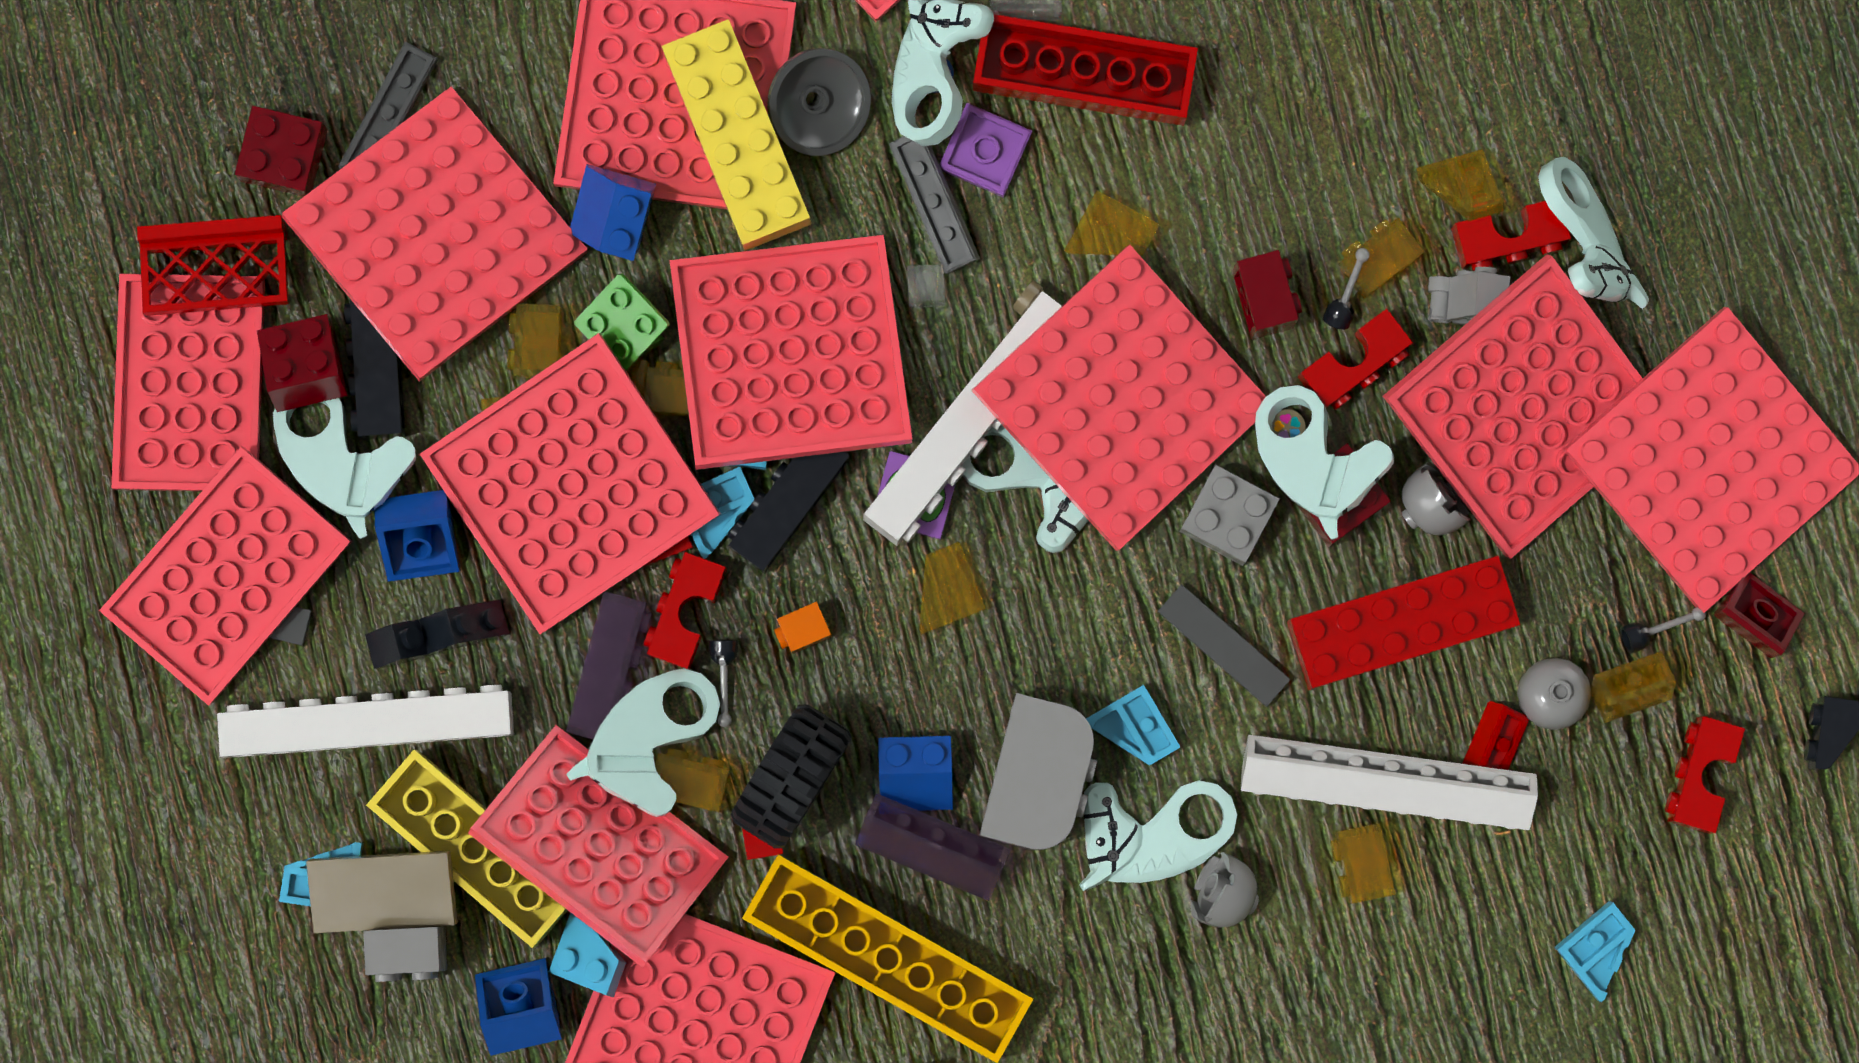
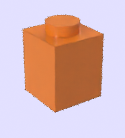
(802, 628)

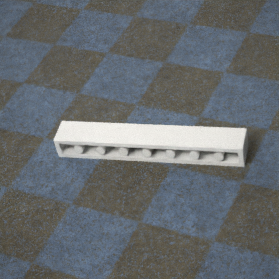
(948, 444)
(365, 724)
(1389, 782)

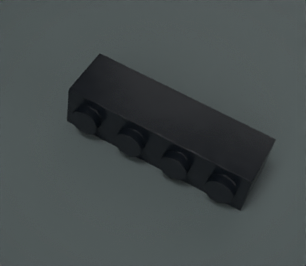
(375, 380)
(784, 507)

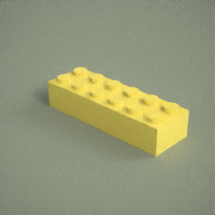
(736, 135)
(437, 816)

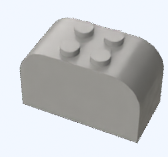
(1039, 775)

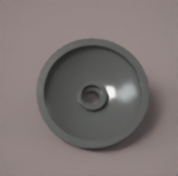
(838, 107)

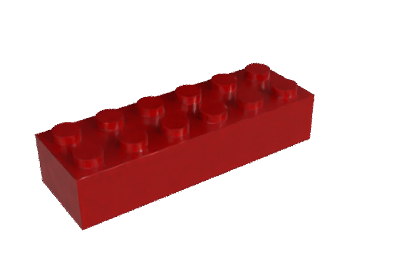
(1086, 69)
(1403, 622)

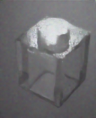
(926, 285)

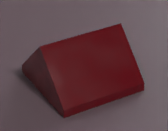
(1760, 615)

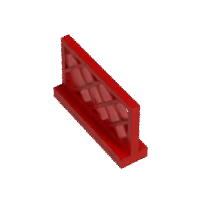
(218, 236)

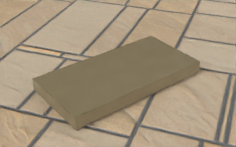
(382, 892)

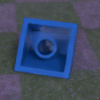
(612, 211)
(416, 536)
(916, 771)
(517, 1007)

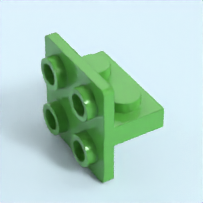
(624, 320)

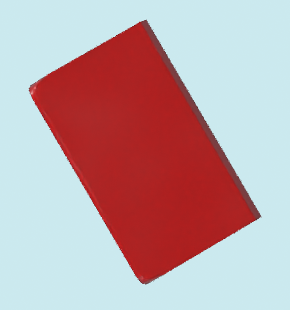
(1496, 737)

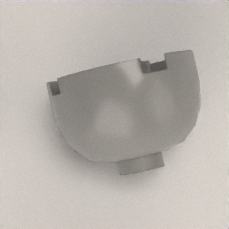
(1432, 503)
(1554, 693)
(1226, 892)

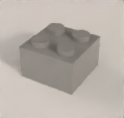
(1229, 515)
(405, 951)

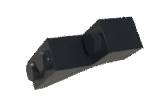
(436, 633)
(1834, 727)

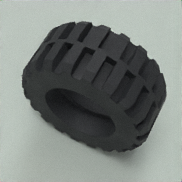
(791, 776)

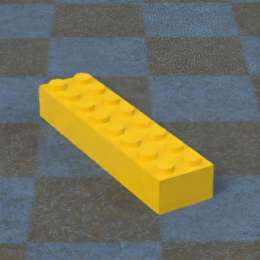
(887, 958)

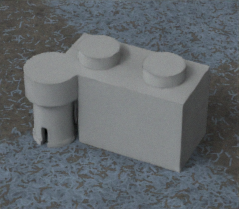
(1464, 295)

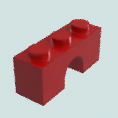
(1481, 244)
(1382, 343)
(692, 580)
(1692, 803)

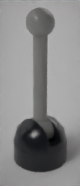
(1340, 311)
(1638, 636)
(723, 653)

